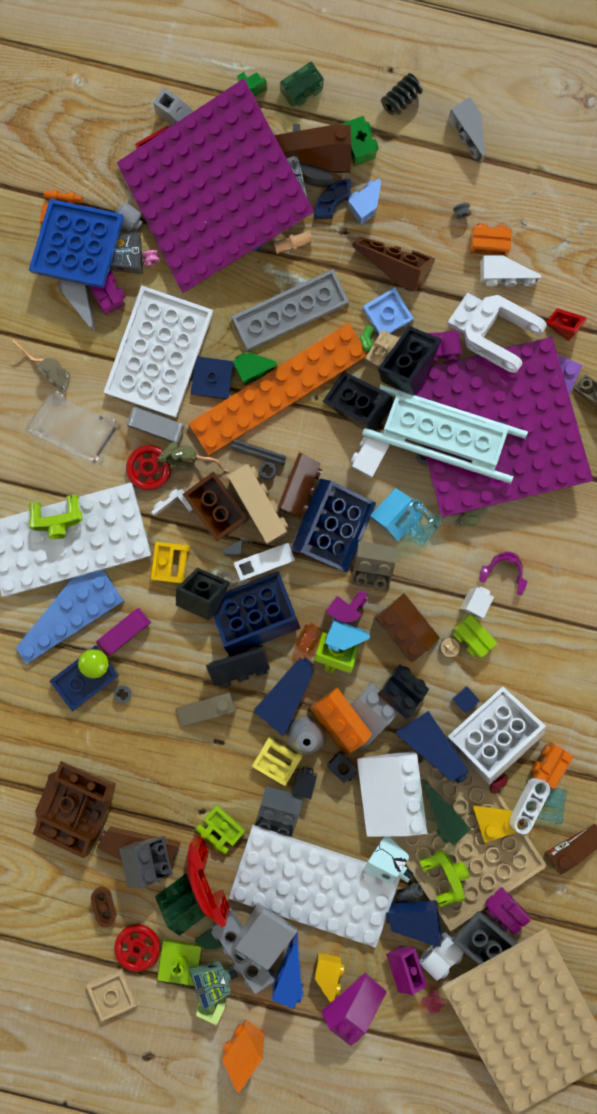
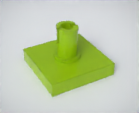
(341, 660)
(176, 961)

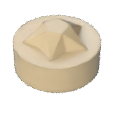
(449, 647)

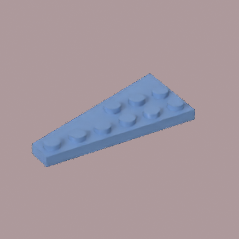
(74, 608)

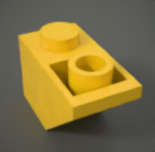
(327, 974)

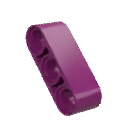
(123, 632)

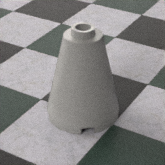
(306, 728)

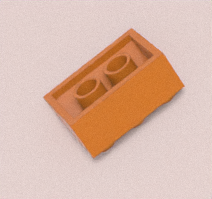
(340, 721)

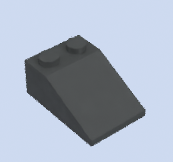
(483, 938)

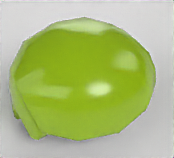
(93, 663)

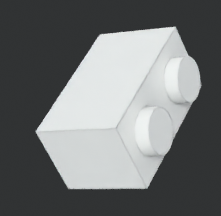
(369, 456)
(477, 602)

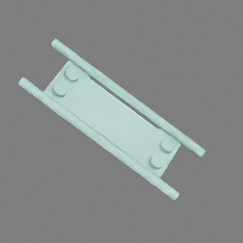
(447, 431)

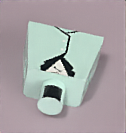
(388, 862)

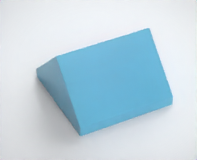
(391, 511)

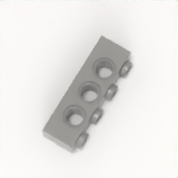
(253, 980)

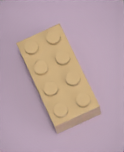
(258, 505)

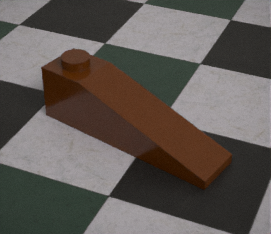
(320, 147)
(402, 267)

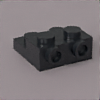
(403, 691)

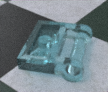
(414, 527)
(555, 799)

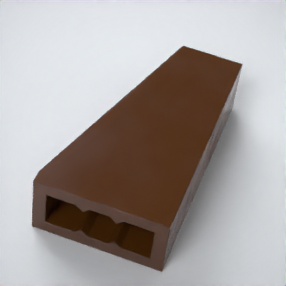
(117, 838)

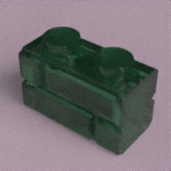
(302, 84)

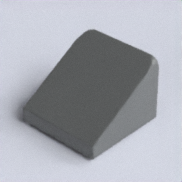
(235, 549)

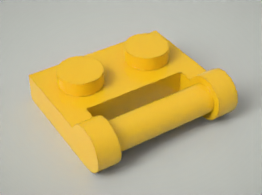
(163, 562)

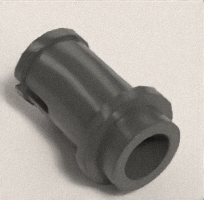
(413, 891)

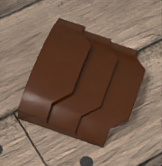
(73, 809)

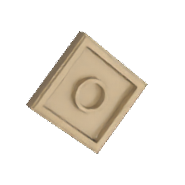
(111, 995)

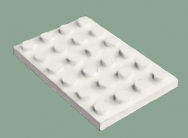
(158, 351)

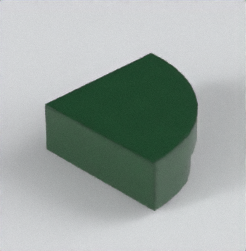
(207, 940)

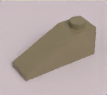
(206, 709)

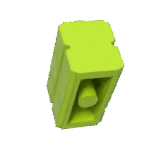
(474, 636)

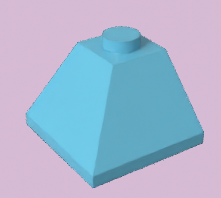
(344, 635)

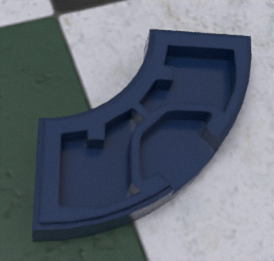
(331, 198)

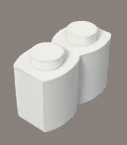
(439, 959)

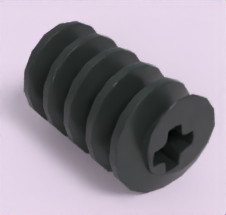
(402, 93)

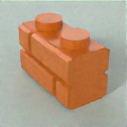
(490, 240)
(551, 765)

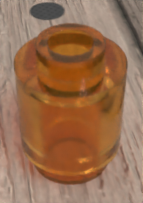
(308, 637)

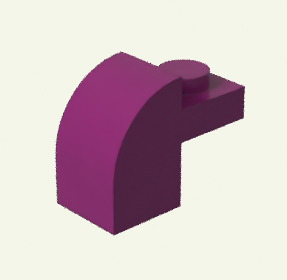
(347, 612)

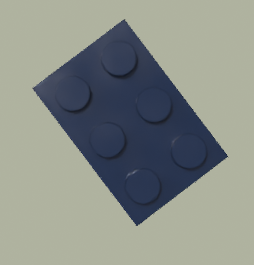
(77, 688)

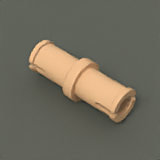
(293, 242)

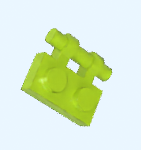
(224, 826)

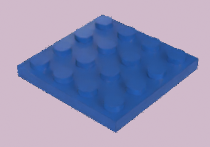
(76, 243)

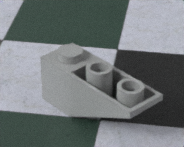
(170, 107)
(468, 123)

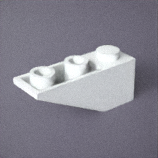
(502, 270)
(264, 561)

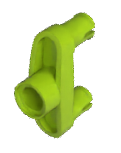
(56, 524)
(454, 872)

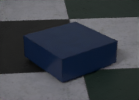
(465, 699)

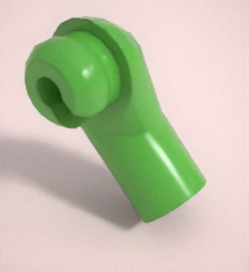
(366, 338)

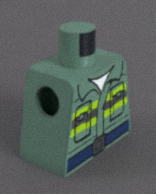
(212, 982)

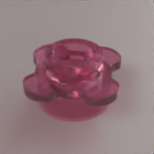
(433, 1008)

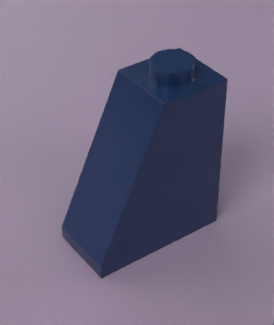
(416, 920)

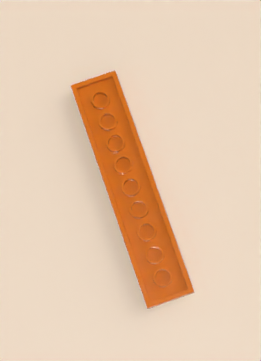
(278, 389)

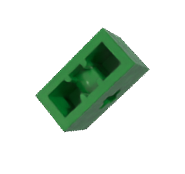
(362, 144)

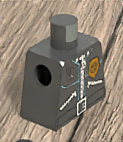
(128, 254)

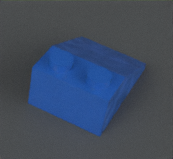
(287, 984)

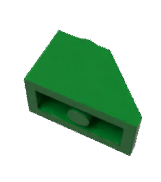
(252, 367)

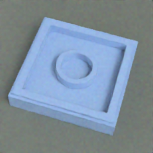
(388, 312)

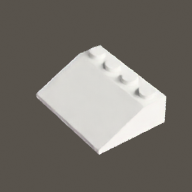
(497, 735)
(392, 795)

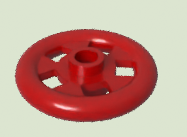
(133, 474)
(125, 937)

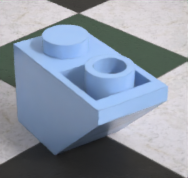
(364, 204)

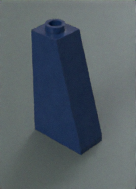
(283, 699)
(431, 744)

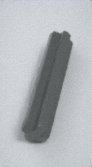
(258, 452)

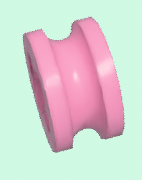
(150, 257)

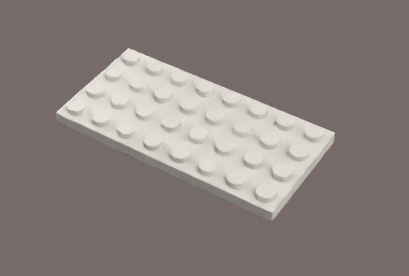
(106, 538)
(312, 886)

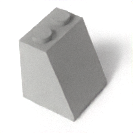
(263, 937)

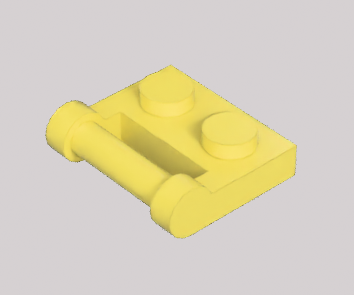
(272, 765)

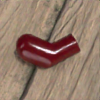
(499, 783)

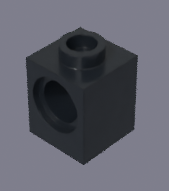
(338, 759)
(304, 782)

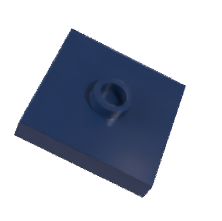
(212, 377)

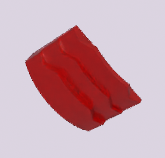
(212, 904)

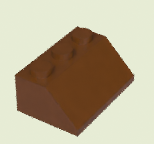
(299, 486)
(215, 506)
(407, 627)

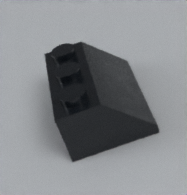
(238, 667)

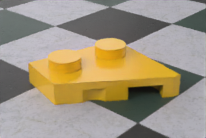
(493, 822)

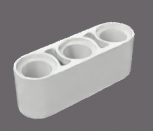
(520, 811)

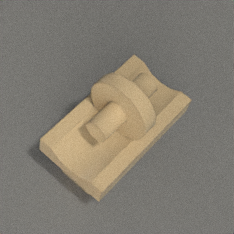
(381, 348)

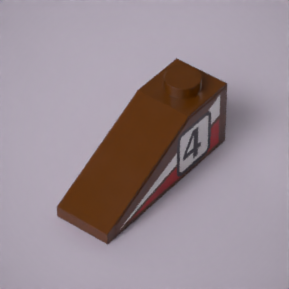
(573, 850)

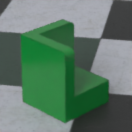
(255, 82)

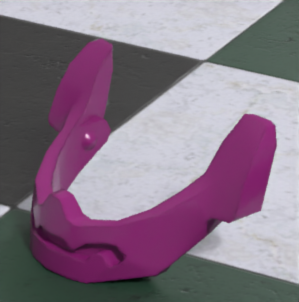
(511, 558)

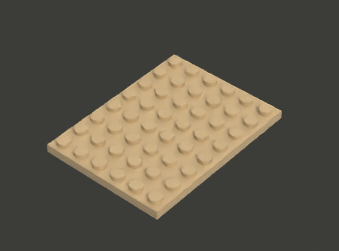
(491, 864)
(527, 1021)

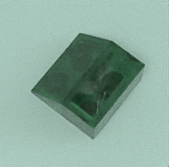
(179, 906)

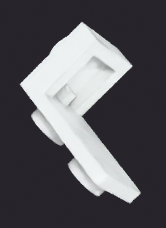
(173, 496)

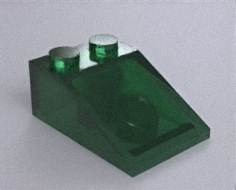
(449, 823)

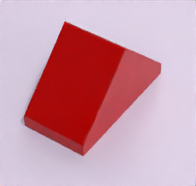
(565, 323)

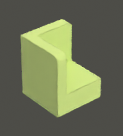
(213, 1013)

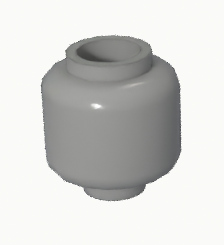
(131, 217)

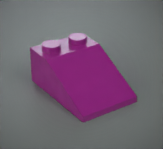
(354, 1009)

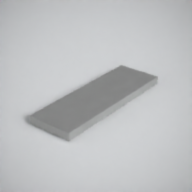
(290, 310)

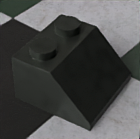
(201, 593)

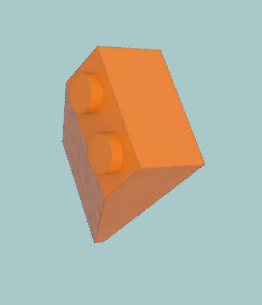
(243, 1053)

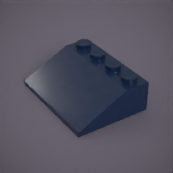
(333, 525)
(255, 614)

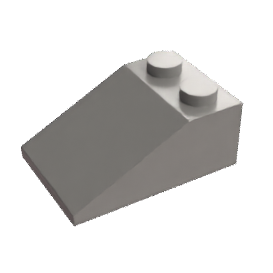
(373, 711)

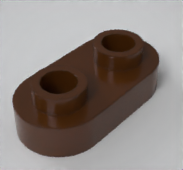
(101, 906)

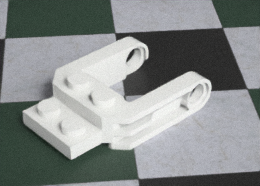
(475, 319)

